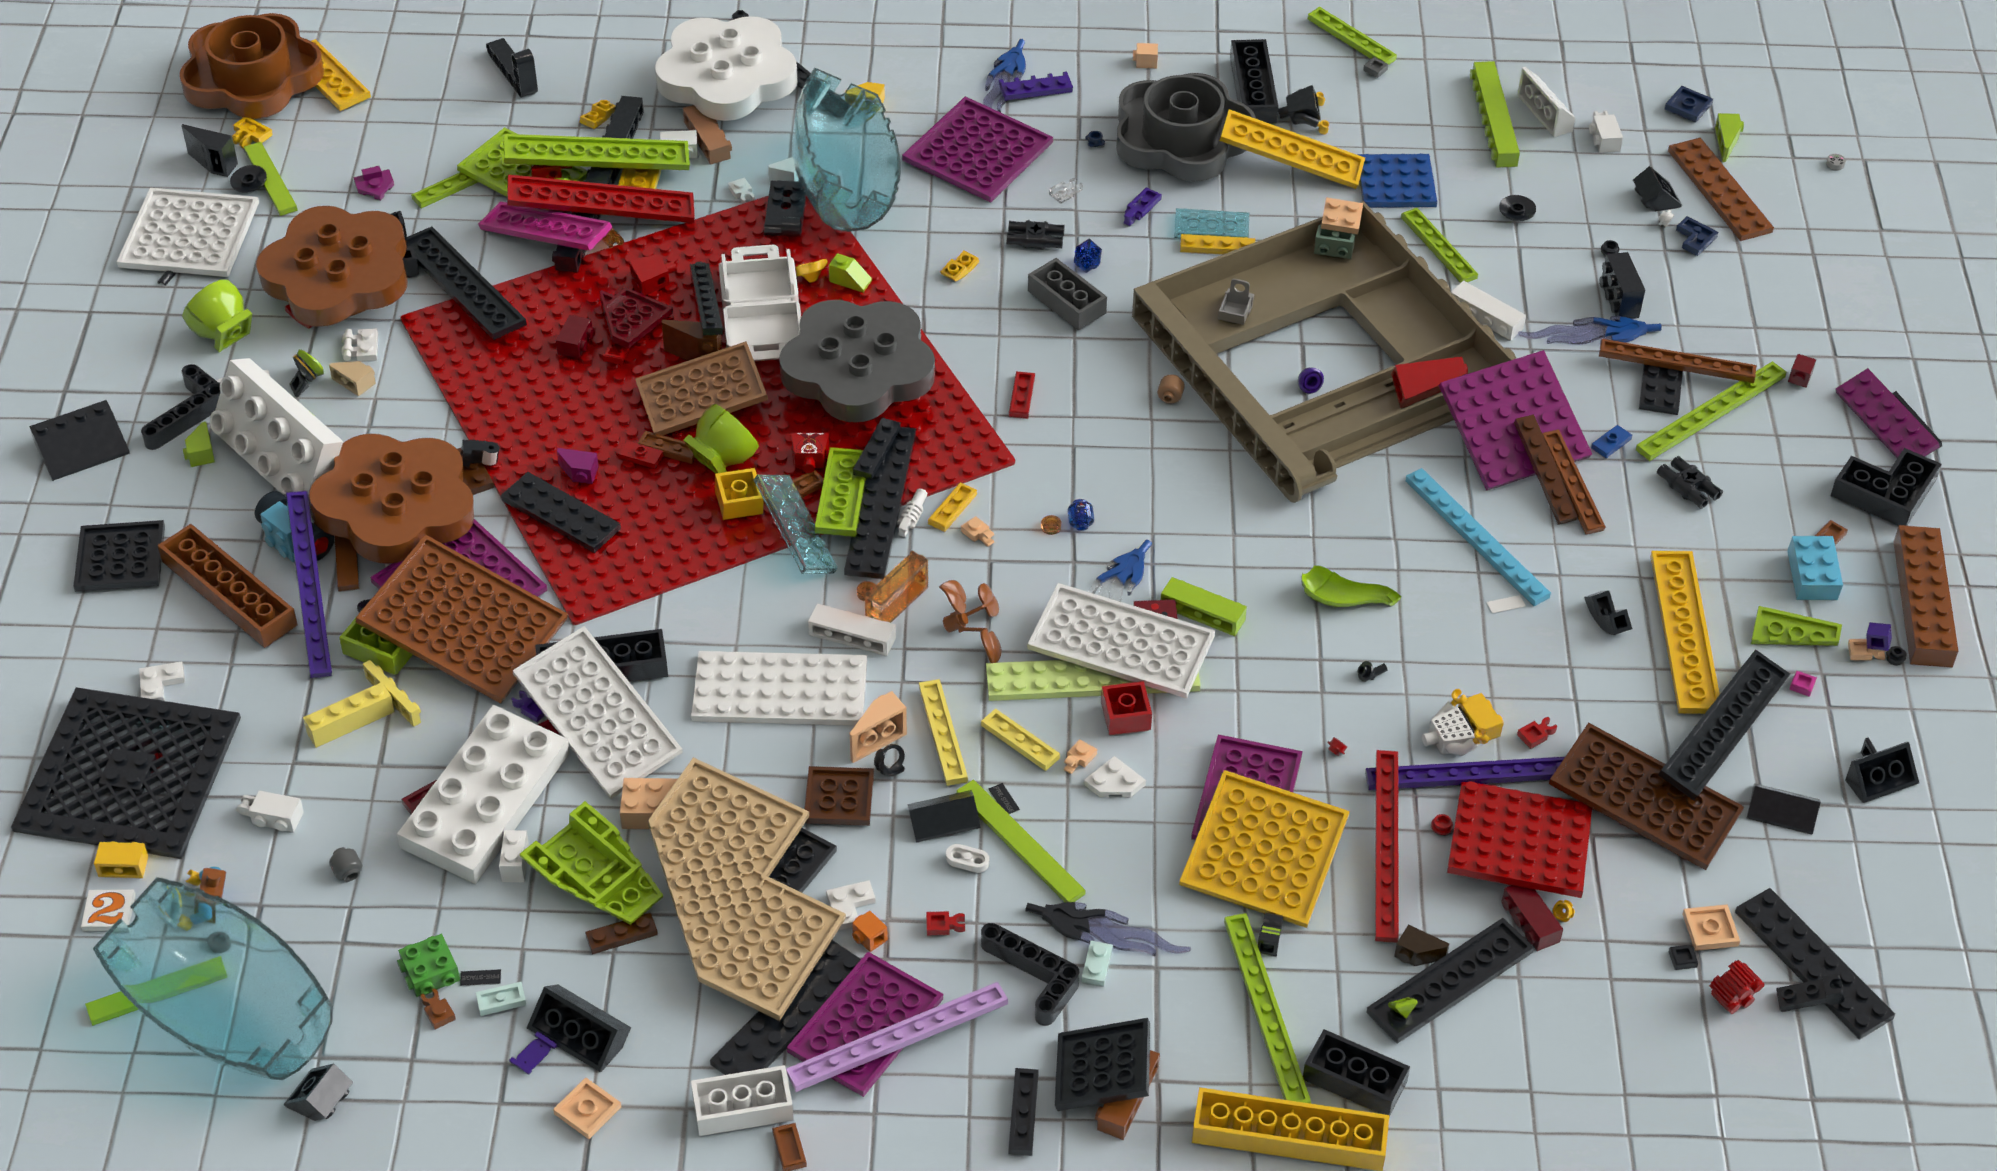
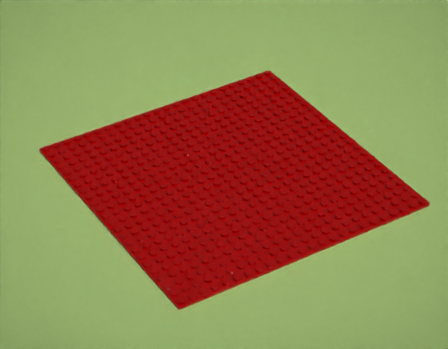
(669, 516)

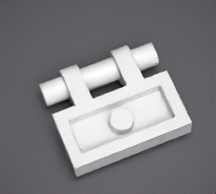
(366, 345)

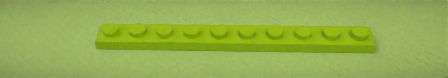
(1709, 412)
(1266, 1009)

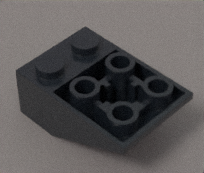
(211, 149)

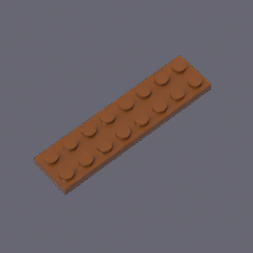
(1720, 189)

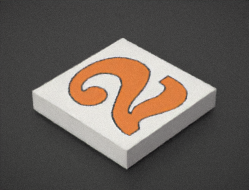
(105, 908)

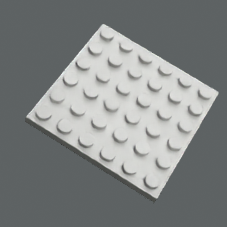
(188, 232)

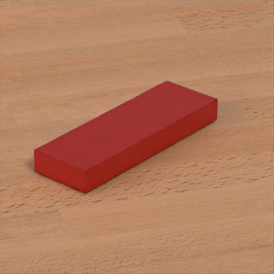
(1022, 395)

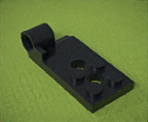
(785, 221)

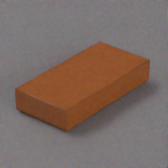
(789, 1147)

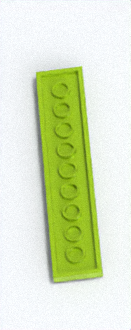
(596, 152)

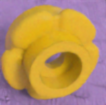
(1558, 910)

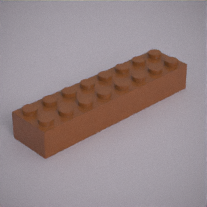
(228, 585)
(1925, 596)

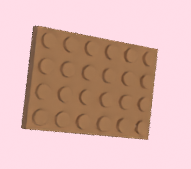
(683, 392)

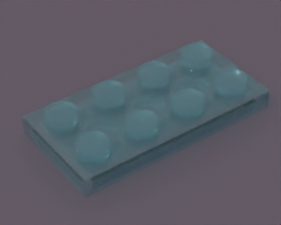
(1211, 223)

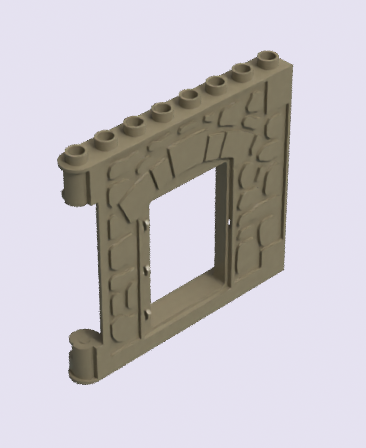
(1380, 287)

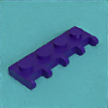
(1036, 87)

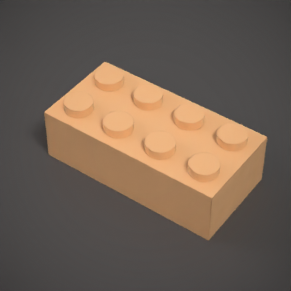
(641, 799)

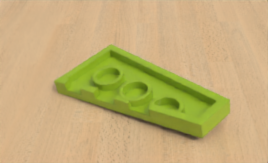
(1788, 628)

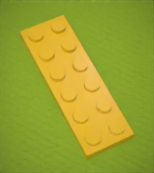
(338, 83)

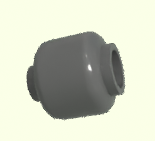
(345, 864)

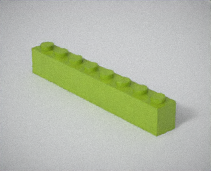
(1495, 114)

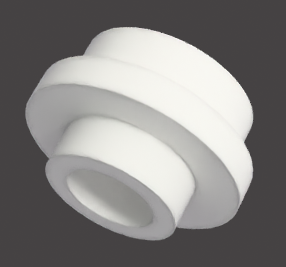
(1665, 218)

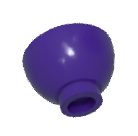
(1310, 380)

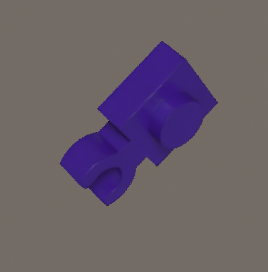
(528, 707)

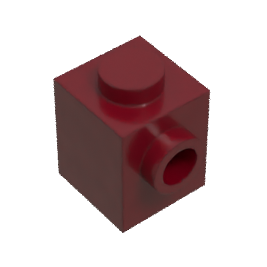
(1802, 370)

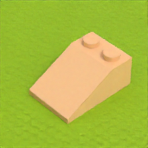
(879, 726)

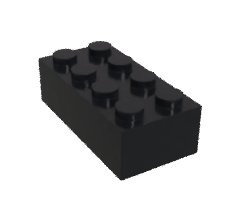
(1356, 1073)

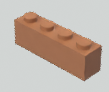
(709, 136)

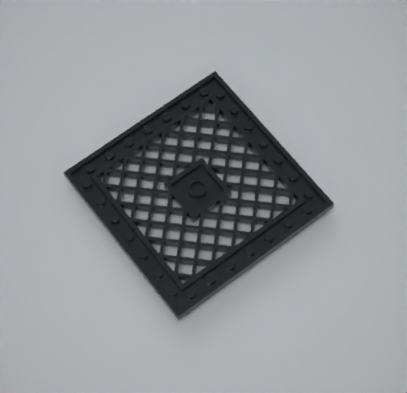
(127, 772)

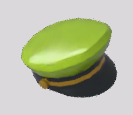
(308, 365)

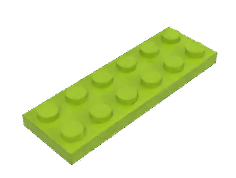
(840, 494)

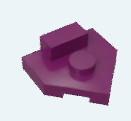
(374, 182)

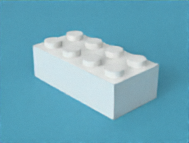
(742, 1100)

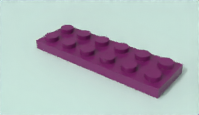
(1885, 415)

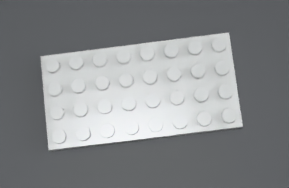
(1121, 640)
(779, 688)
(597, 711)

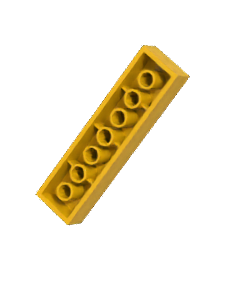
(1290, 1129)

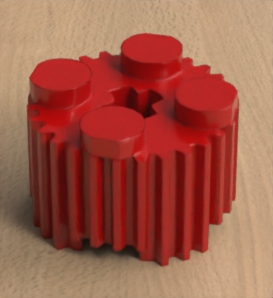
(1736, 987)

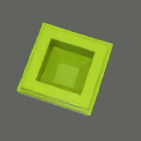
(1403, 1006)

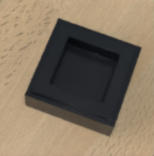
(1683, 957)

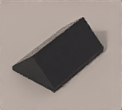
(1882, 772)
(1783, 808)
(944, 816)

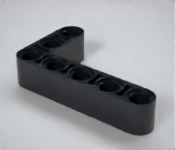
(516, 67)
(188, 412)
(1057, 972)

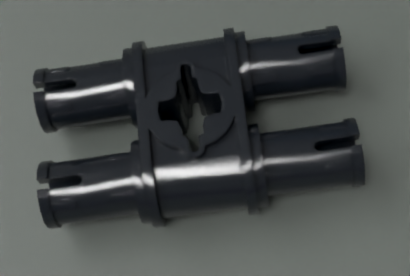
(1035, 234)
(1689, 482)

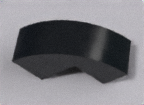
(1605, 615)

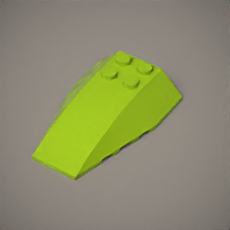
(595, 865)

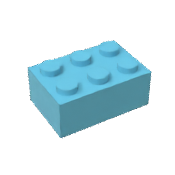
(1815, 568)

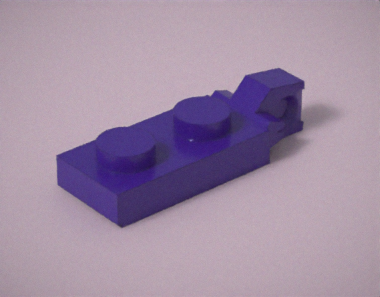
(1141, 205)

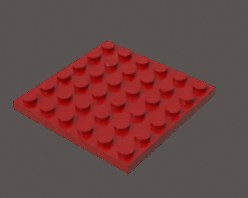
(1520, 839)

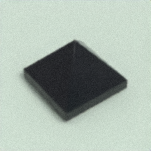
(298, 384)

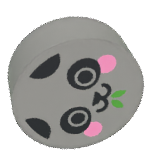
(1835, 161)

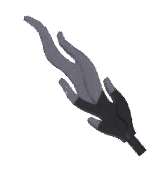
(1071, 916)

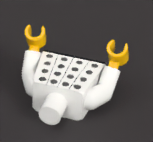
(1452, 730)

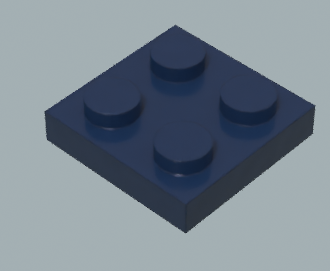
(1688, 104)

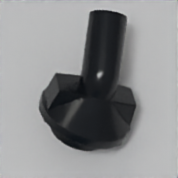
(1367, 672)

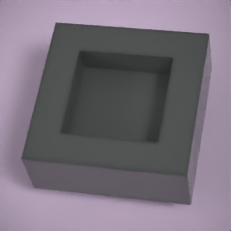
(1375, 67)

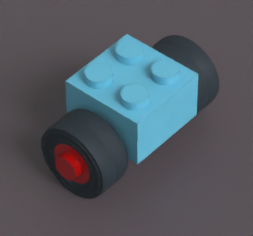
(274, 519)

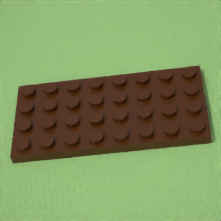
(1628, 789)

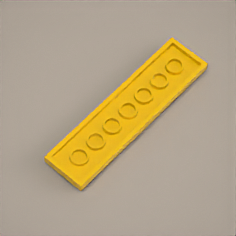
(1292, 149)

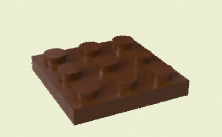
(839, 795)

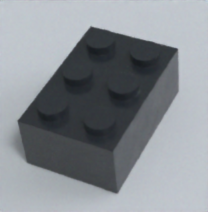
(1622, 285)

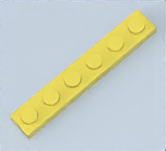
(943, 732)

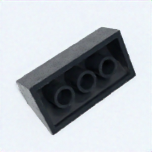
(578, 1027)

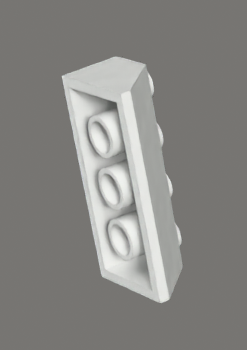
(1544, 104)

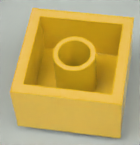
(738, 494)

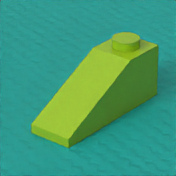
(1727, 131)

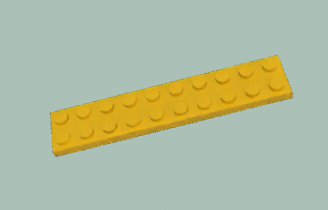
(1685, 631)

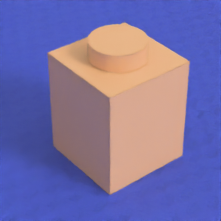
(1146, 55)

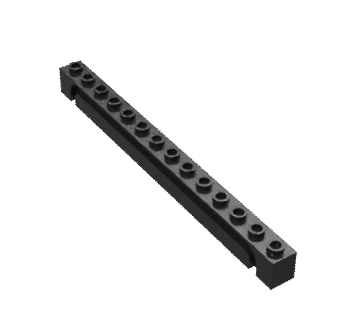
(622, 125)

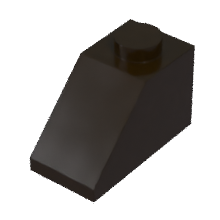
(1419, 947)

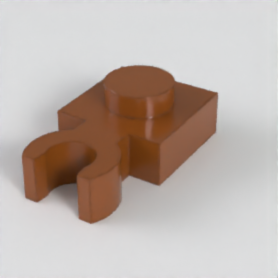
(437, 1010)

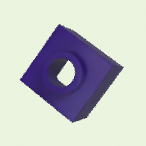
(1878, 636)

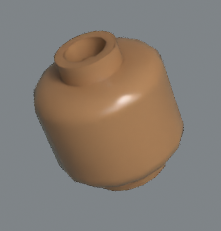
(1171, 388)

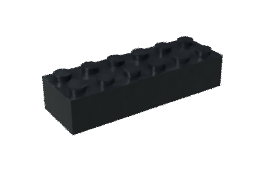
(1254, 78)
(635, 654)

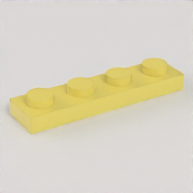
(400, 700)
(1020, 739)

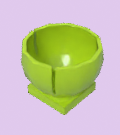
(218, 314)
(721, 440)

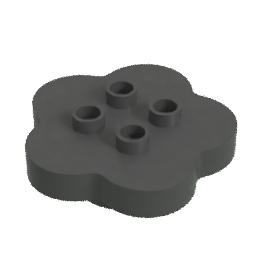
(1177, 125)
(858, 358)

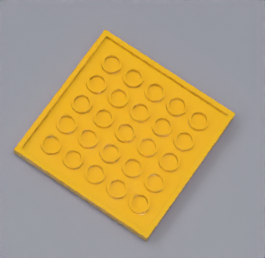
(1264, 848)

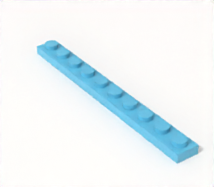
(1478, 537)

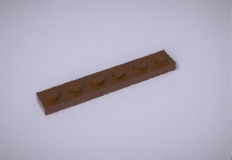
(1546, 469)

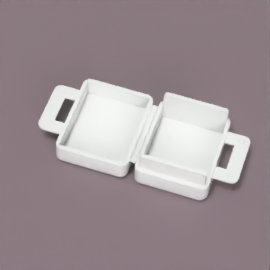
(760, 300)

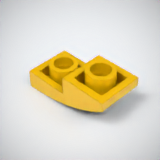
(598, 115)
(960, 267)

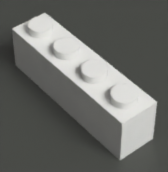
(1491, 311)
(852, 629)

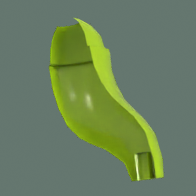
(1338, 591)

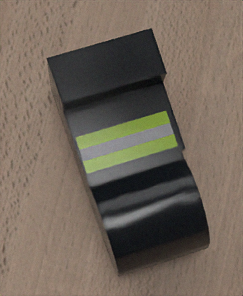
(1270, 933)

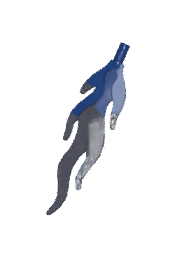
(1004, 69)
(1594, 328)

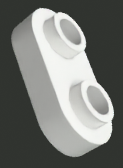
(968, 858)

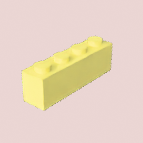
(348, 714)

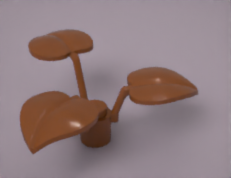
(959, 619)

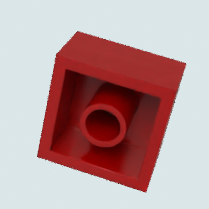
(1126, 708)

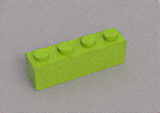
(1205, 606)

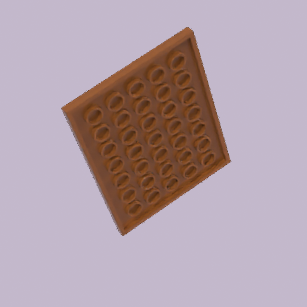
(461, 618)

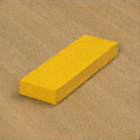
(952, 507)

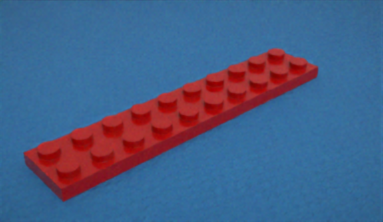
(600, 198)

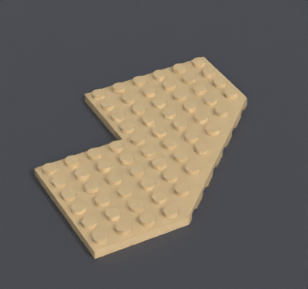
(738, 923)

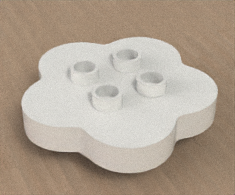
(726, 66)

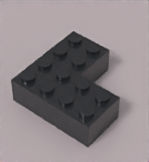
(1891, 493)

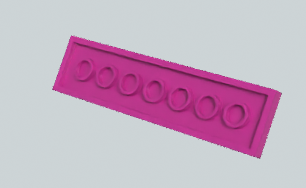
(545, 226)

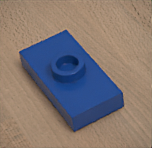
(1611, 441)

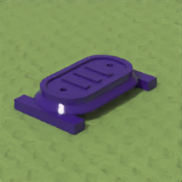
(533, 1053)

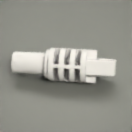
(911, 512)

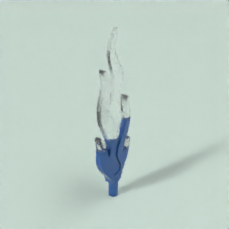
(1119, 571)

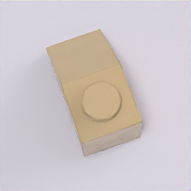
(353, 376)

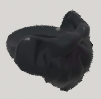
(896, 768)

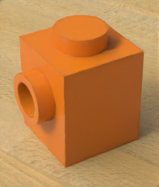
(869, 931)

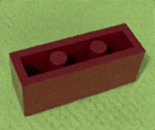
(1532, 916)

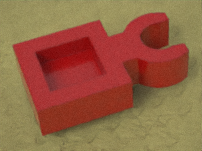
(1535, 734)
(940, 923)

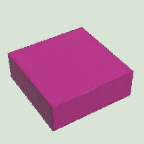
(1803, 683)

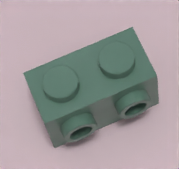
(1334, 243)

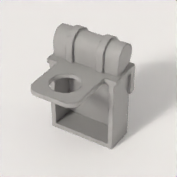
(1236, 303)

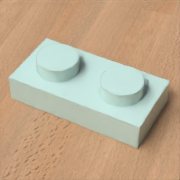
(1097, 963)
(501, 998)

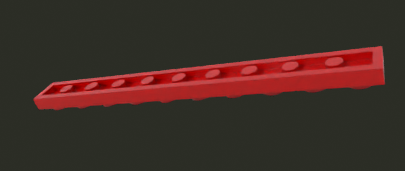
(1386, 847)

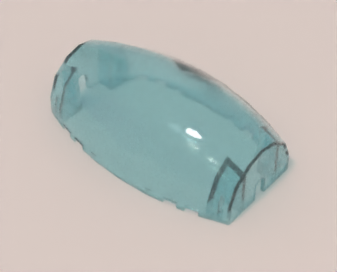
(845, 153)
(217, 981)

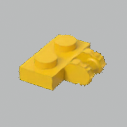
(248, 131)

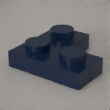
(1698, 235)

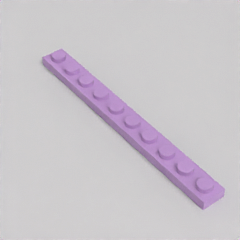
(896, 1036)

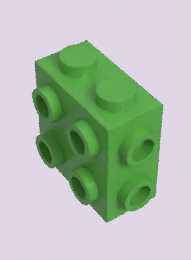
(428, 965)

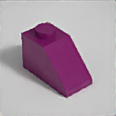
(578, 465)

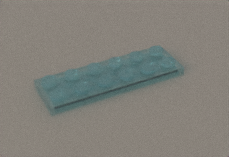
(795, 524)

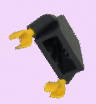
(1304, 108)

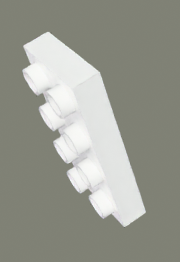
(272, 429)
(483, 794)

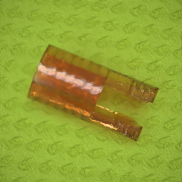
(612, 237)

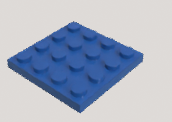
(1397, 181)

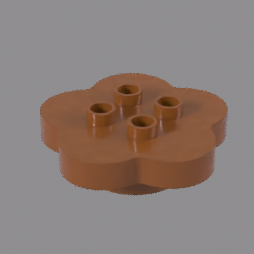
(250, 65)
(335, 264)
(393, 495)

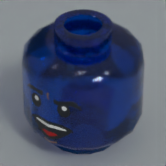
(1080, 514)

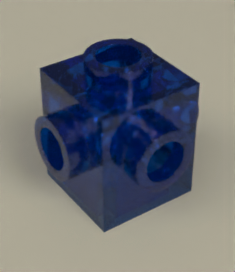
(1087, 255)

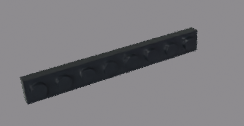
(706, 299)

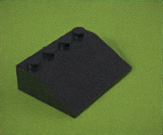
(79, 440)

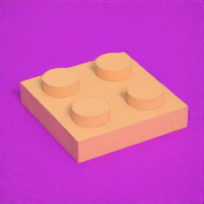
(1342, 215)
(1711, 927)
(587, 1108)

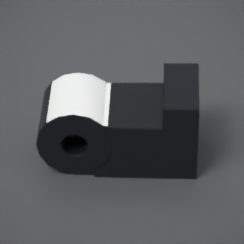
(479, 452)

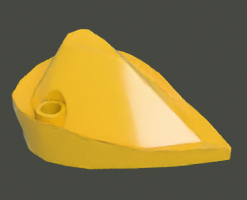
(811, 270)

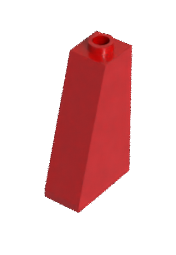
(1422, 379)

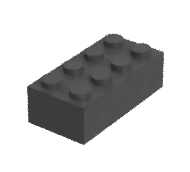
(1067, 293)

